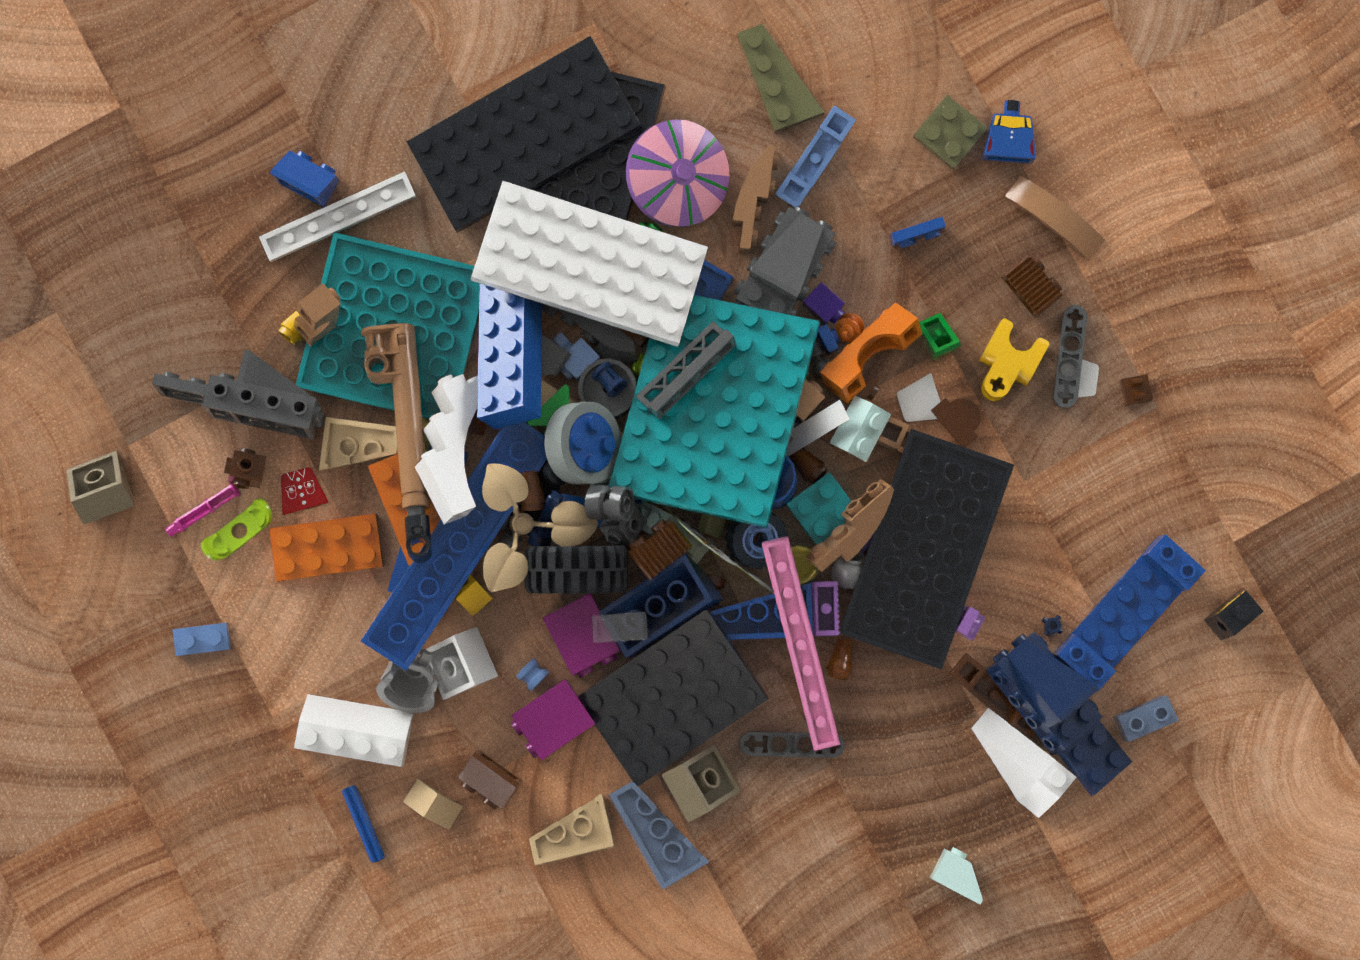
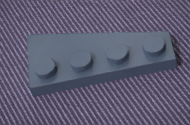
(659, 841)

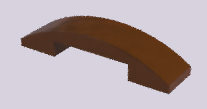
(981, 685)

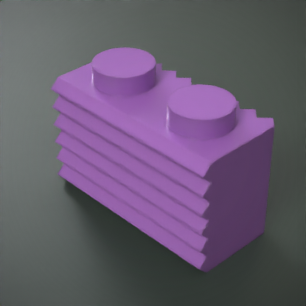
(825, 608)

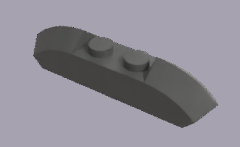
(611, 340)

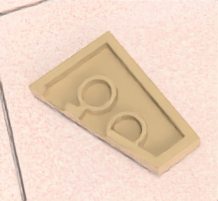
(355, 442)
(574, 835)

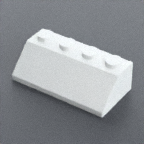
(354, 730)

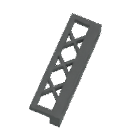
(690, 374)

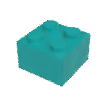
(820, 508)

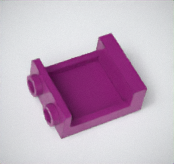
(573, 635)
(552, 720)

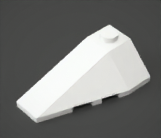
(1027, 769)

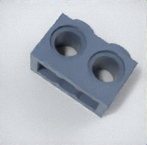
(1145, 718)

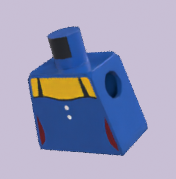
(1010, 136)

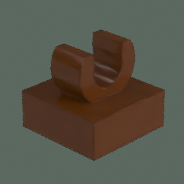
(1136, 390)

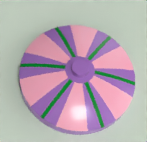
(677, 173)

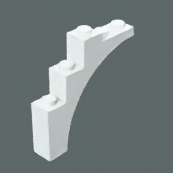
(443, 466)

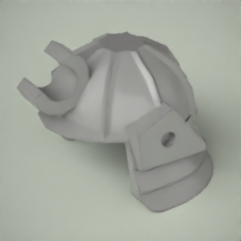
(410, 689)

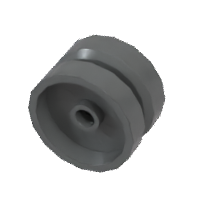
(594, 392)

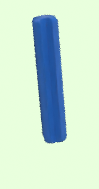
(363, 824)

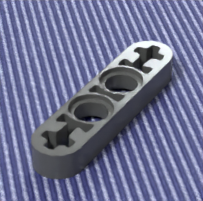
(1073, 357)
(791, 749)

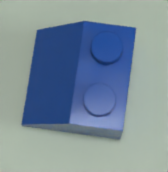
(305, 177)

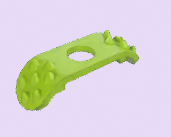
(223, 542)

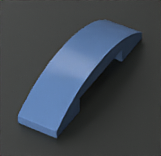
(816, 157)

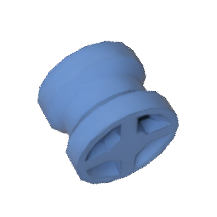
(532, 674)

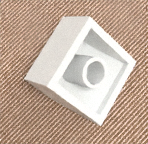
(461, 663)

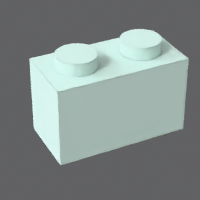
(862, 430)

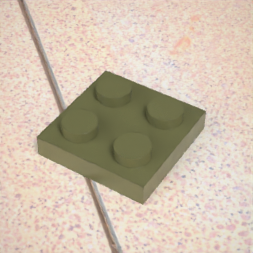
(950, 132)

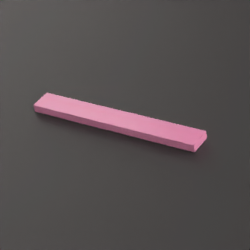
(800, 643)

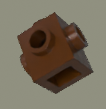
(253, 468)

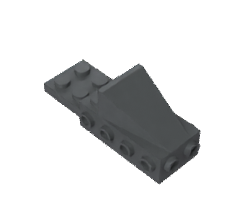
(786, 263)
(256, 399)

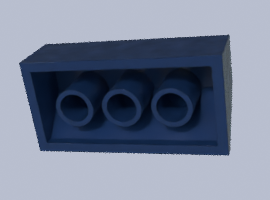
(668, 600)

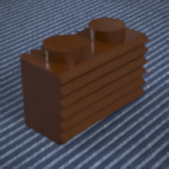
(1032, 285)
(658, 548)

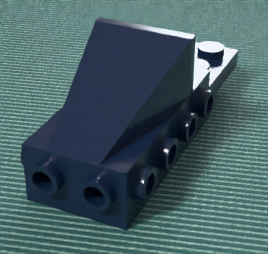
(1058, 710)

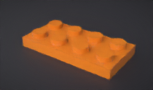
(387, 481)
(326, 547)

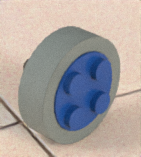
(582, 443)

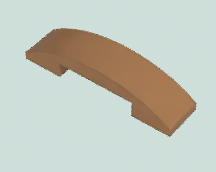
(1055, 216)

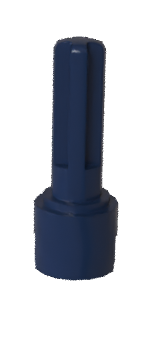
(542, 535)

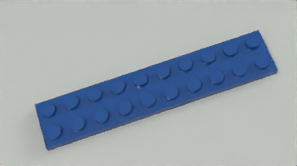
(457, 548)

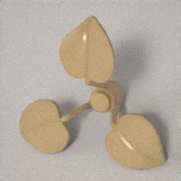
(501, 490)

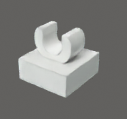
(697, 550)

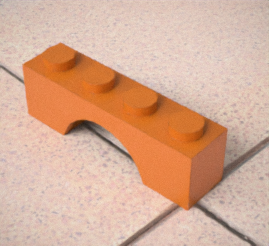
(892, 330)

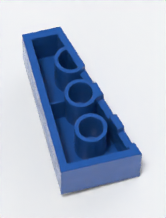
(757, 617)

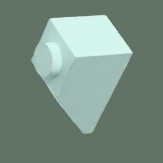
(957, 874)

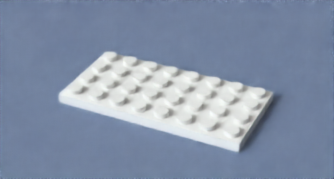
(589, 263)

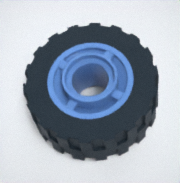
(741, 545)

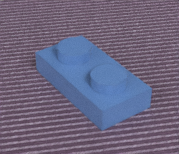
(201, 639)

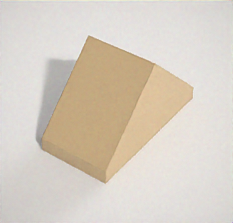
(433, 804)

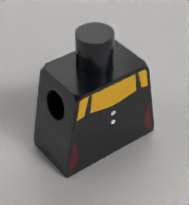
(1233, 614)

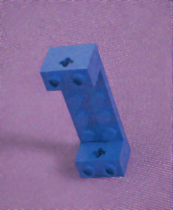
(1129, 610)

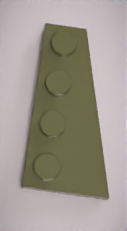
(780, 87)

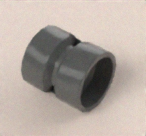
(609, 503)

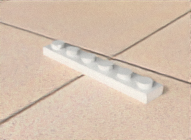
(337, 217)

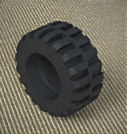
(576, 569)

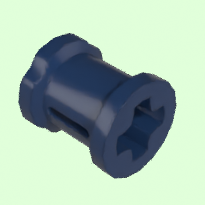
(609, 379)

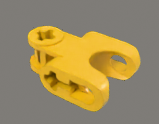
(1008, 363)

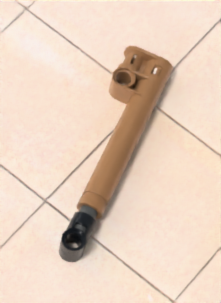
(398, 355)

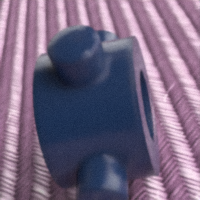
(1052, 625)

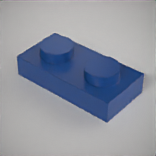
(907, 236)

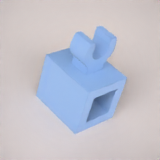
(580, 358)

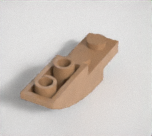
(755, 188)
(861, 520)

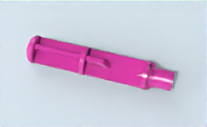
(202, 510)

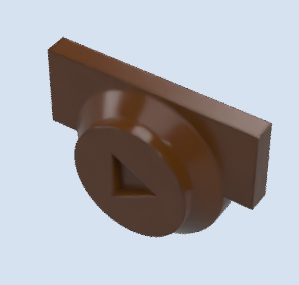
(959, 418)

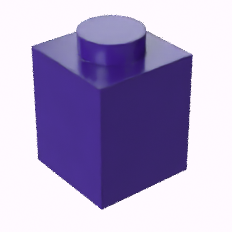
(824, 304)

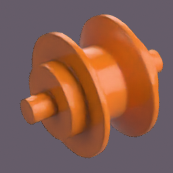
(849, 327)

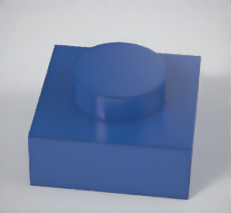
(828, 339)

